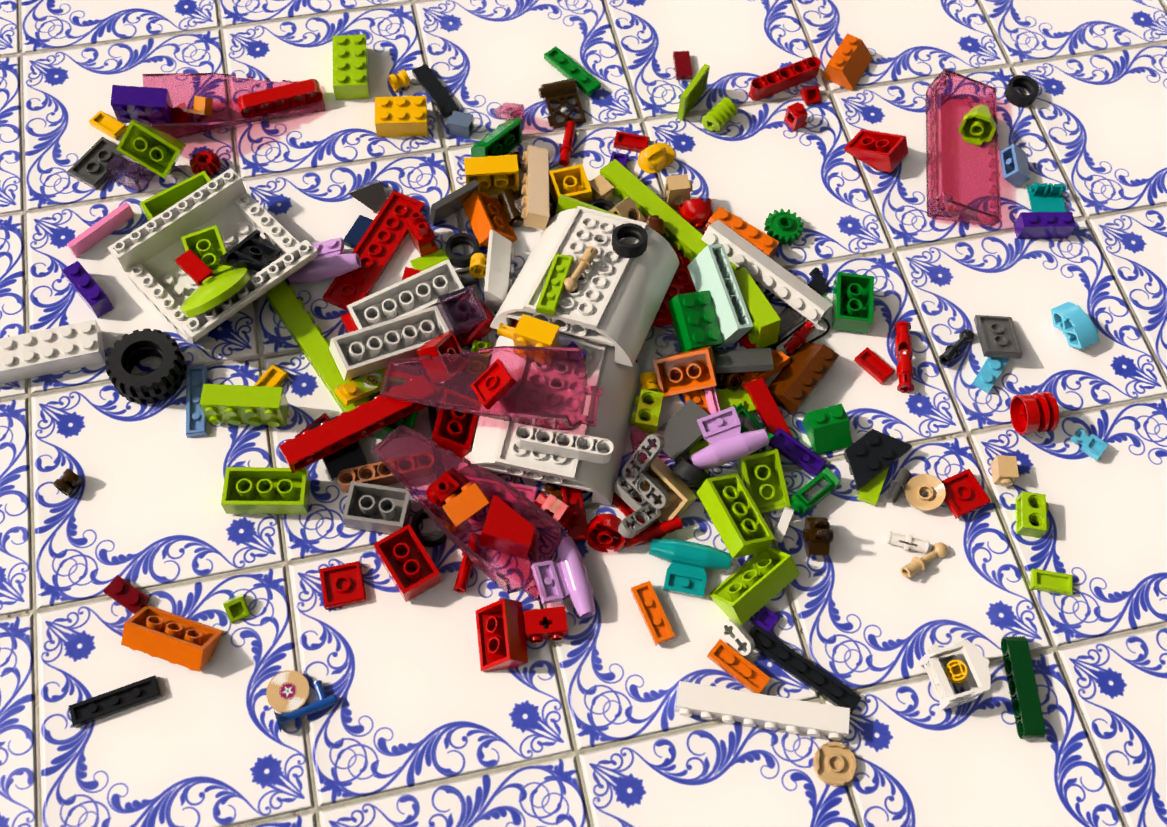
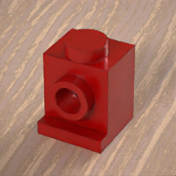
(798, 113)
(447, 484)

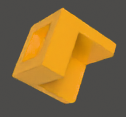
(202, 106)

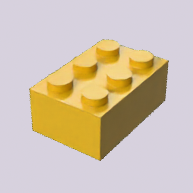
(401, 116)
(493, 173)

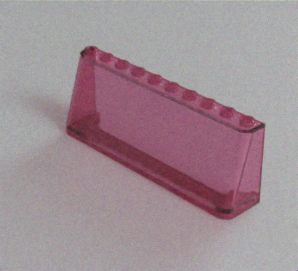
(960, 175)

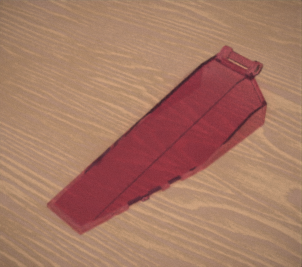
(225, 91)
(547, 390)
(421, 461)

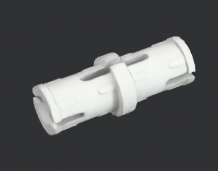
(906, 542)

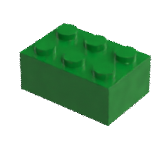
(852, 302)
(695, 321)

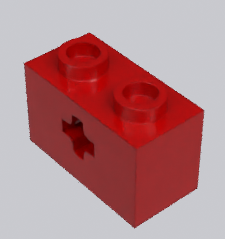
(555, 620)

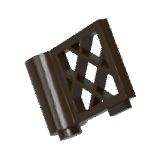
(560, 92)
(513, 215)

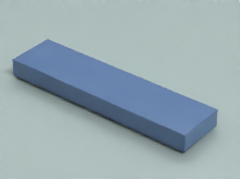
(195, 419)

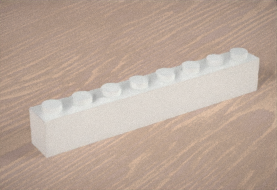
(768, 272)
(762, 710)

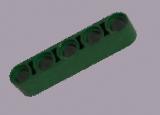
(1022, 688)

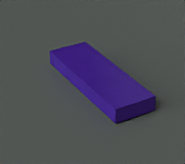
(797, 453)

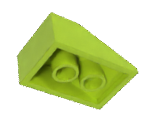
(151, 148)
(208, 247)
(764, 480)

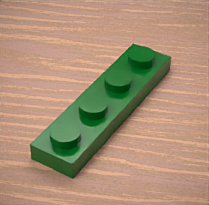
(571, 69)

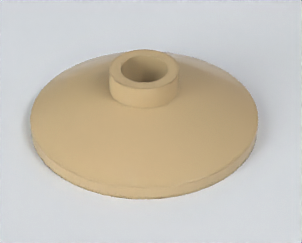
(925, 484)

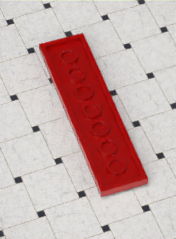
(374, 250)

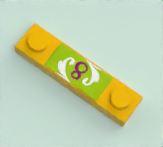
(361, 387)

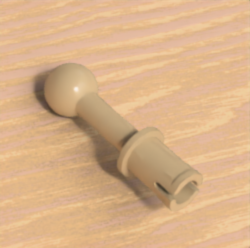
(584, 262)
(918, 564)

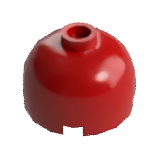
(697, 211)
(604, 534)

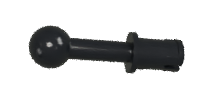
(952, 351)

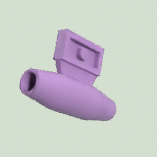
(328, 264)
(725, 440)
(565, 578)

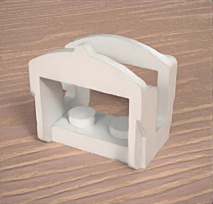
(977, 667)

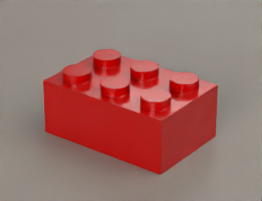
(407, 562)

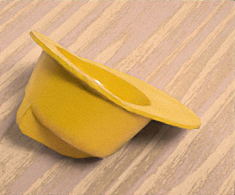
(656, 157)

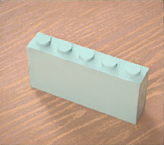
(713, 272)

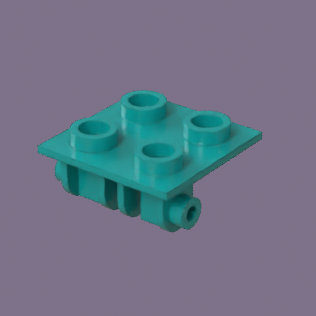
(1046, 197)

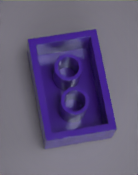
(141, 104)

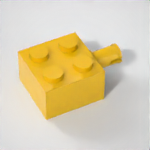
(571, 183)
(531, 332)

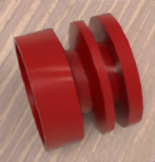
(1034, 413)

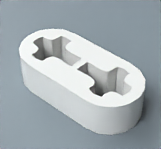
(783, 524)
(737, 637)

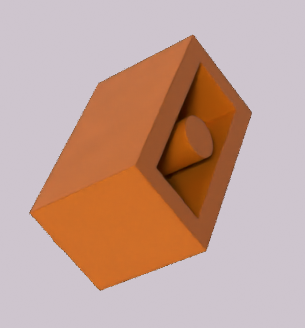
(466, 504)

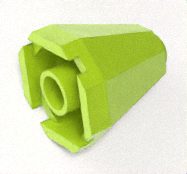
(978, 125)

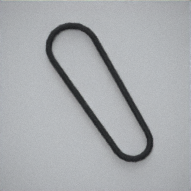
(828, 328)

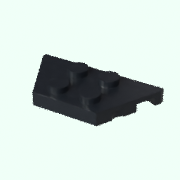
(251, 253)
(873, 455)

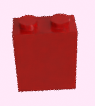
(507, 530)

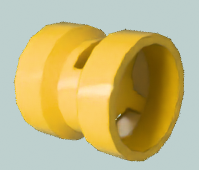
(399, 80)
(478, 265)
(649, 381)
(958, 674)

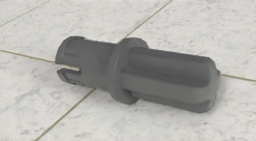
(897, 485)

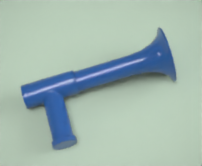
(322, 703)

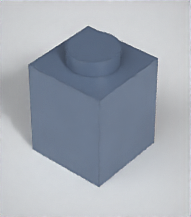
(460, 124)

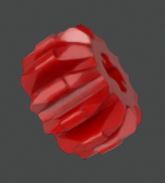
(205, 162)

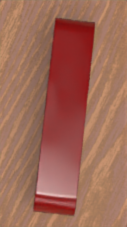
(784, 78)
(279, 98)

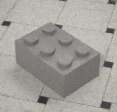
(376, 508)

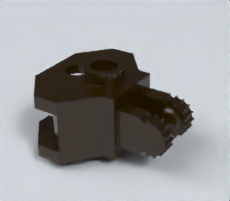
(817, 536)

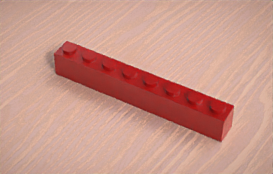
(345, 430)

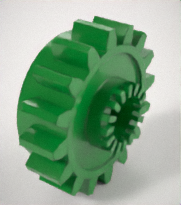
(784, 226)

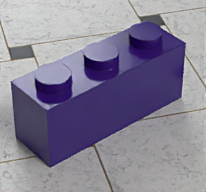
(1044, 225)
(87, 289)

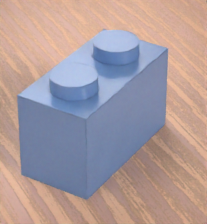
(1014, 165)

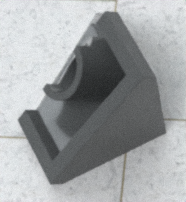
(371, 195)

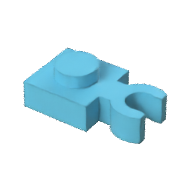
(1090, 444)

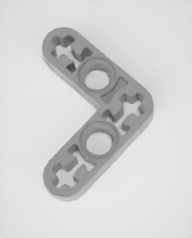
(640, 473)
(627, 493)

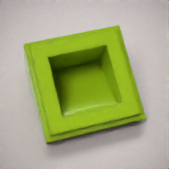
(236, 608)

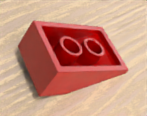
(878, 149)

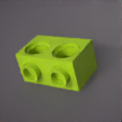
(647, 411)
(1026, 514)

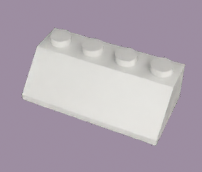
(498, 270)

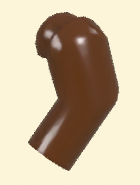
(554, 490)

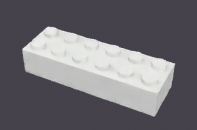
(406, 296)
(375, 345)
(51, 351)

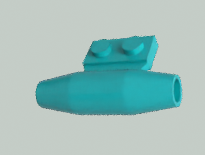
(688, 564)

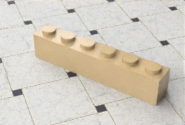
(535, 187)

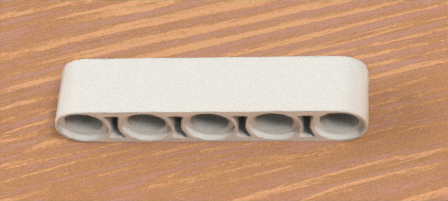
(573, 448)

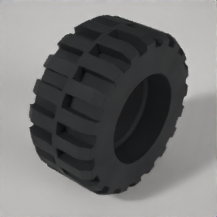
(139, 346)

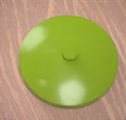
(215, 291)

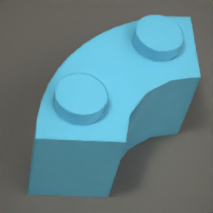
(1074, 325)

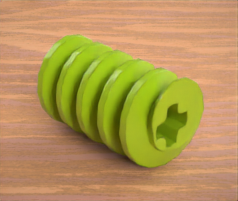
(719, 115)

